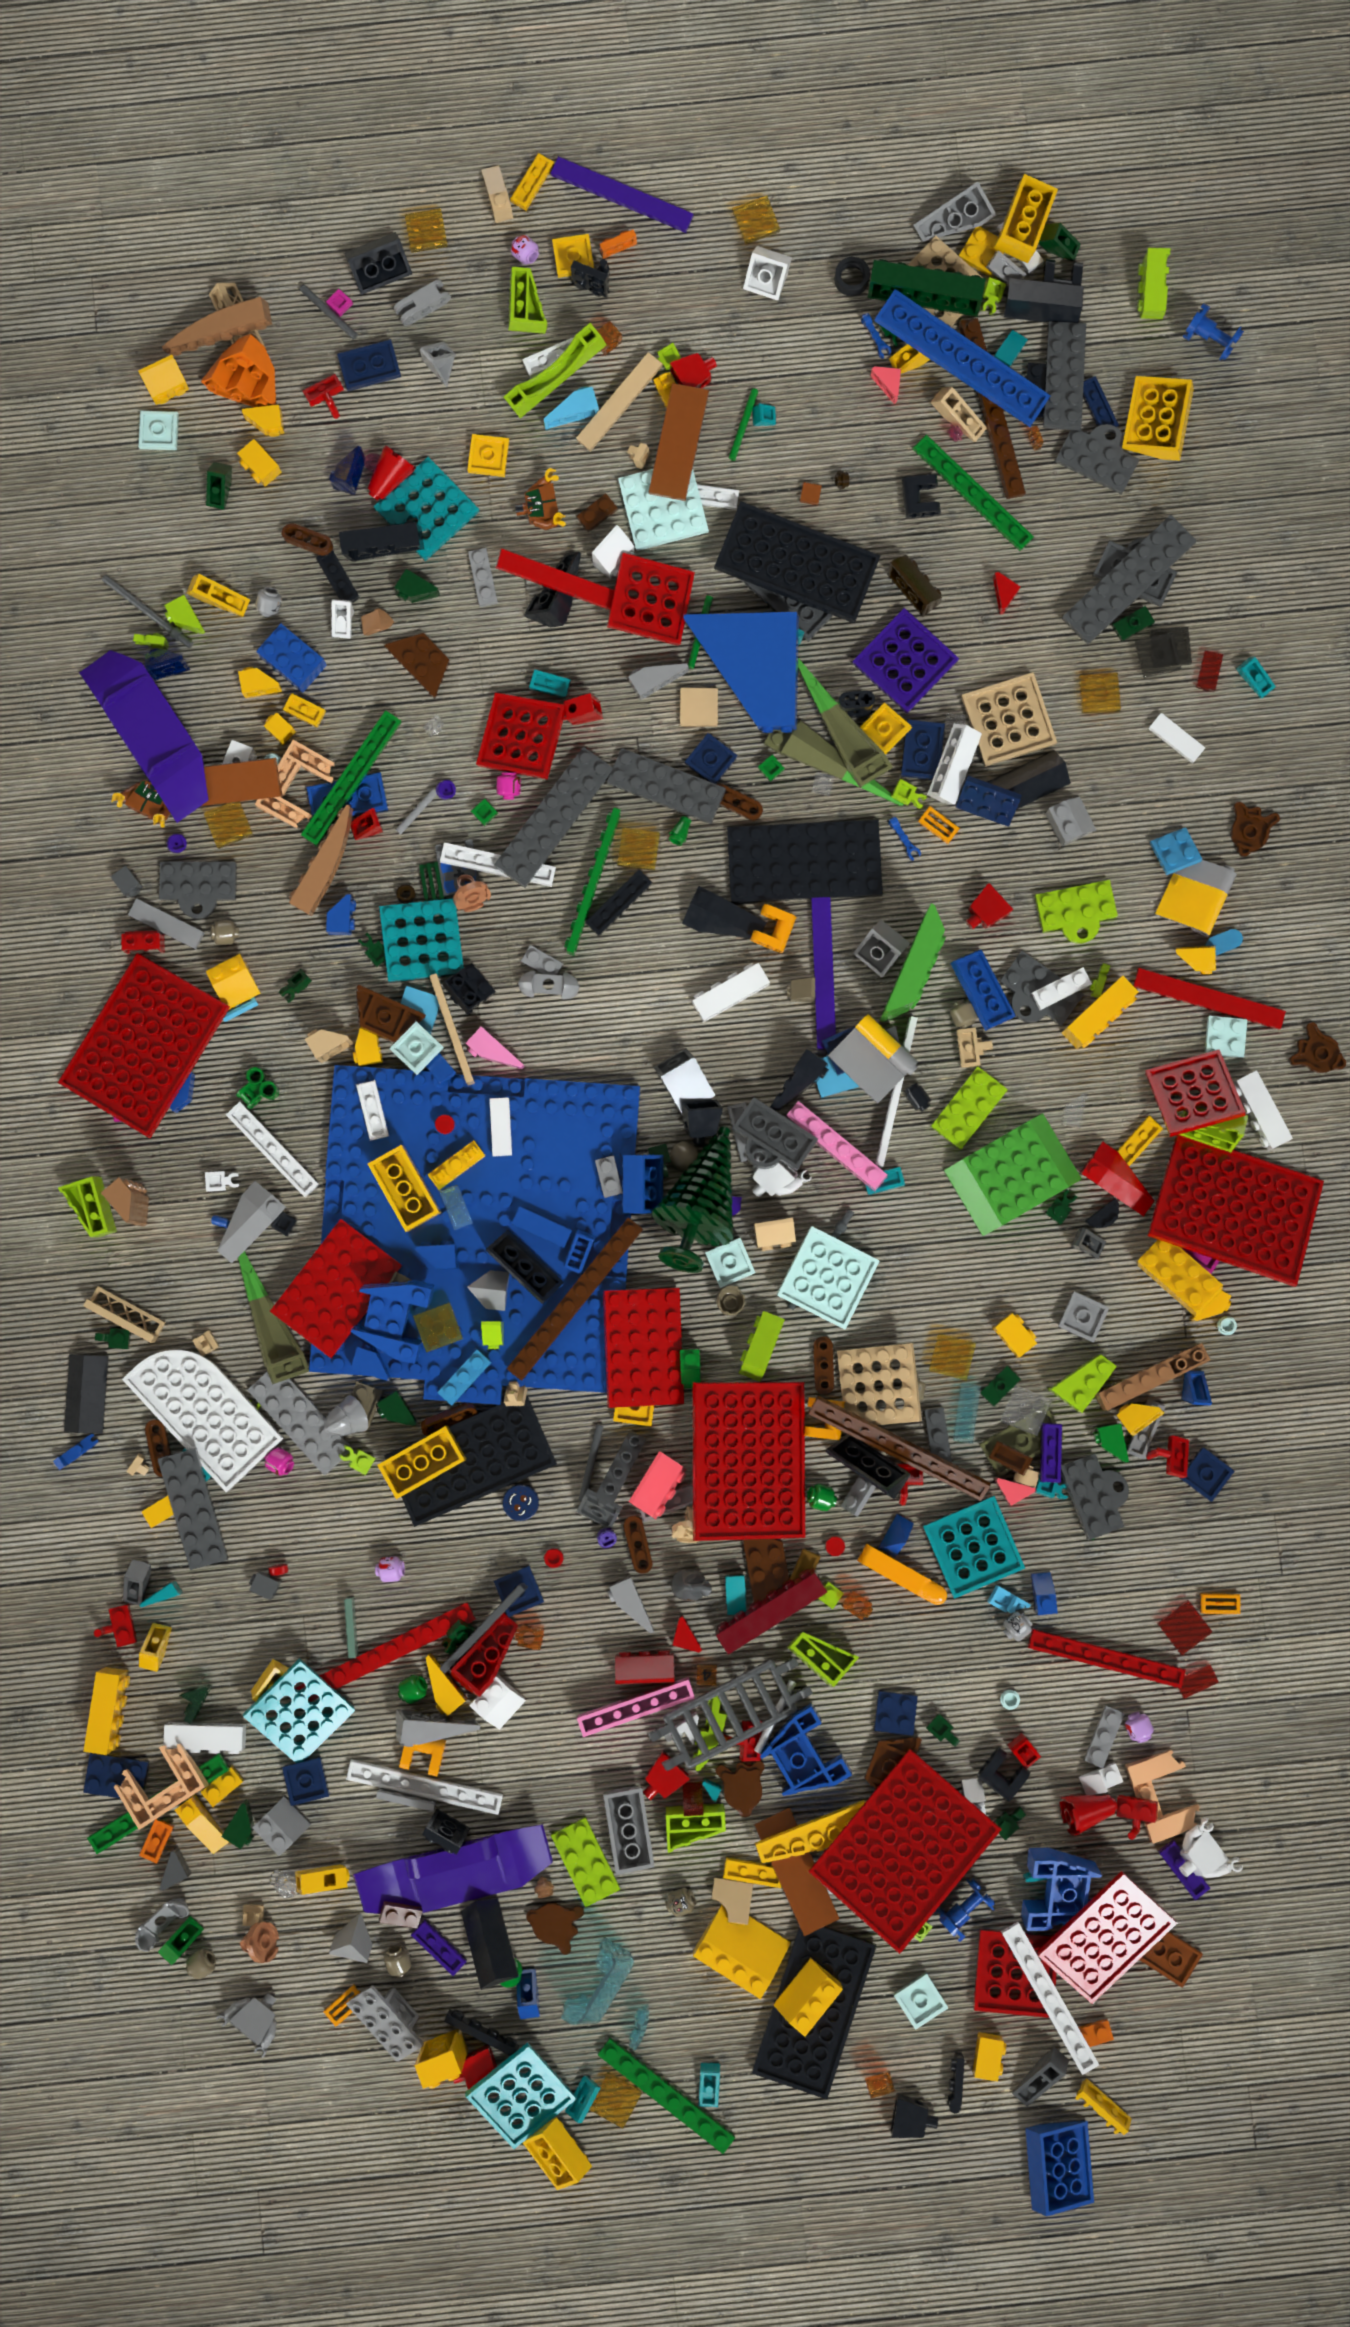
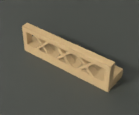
(221, 299)
(120, 1320)

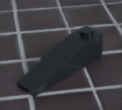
(552, 606)
(719, 916)
(806, 1073)

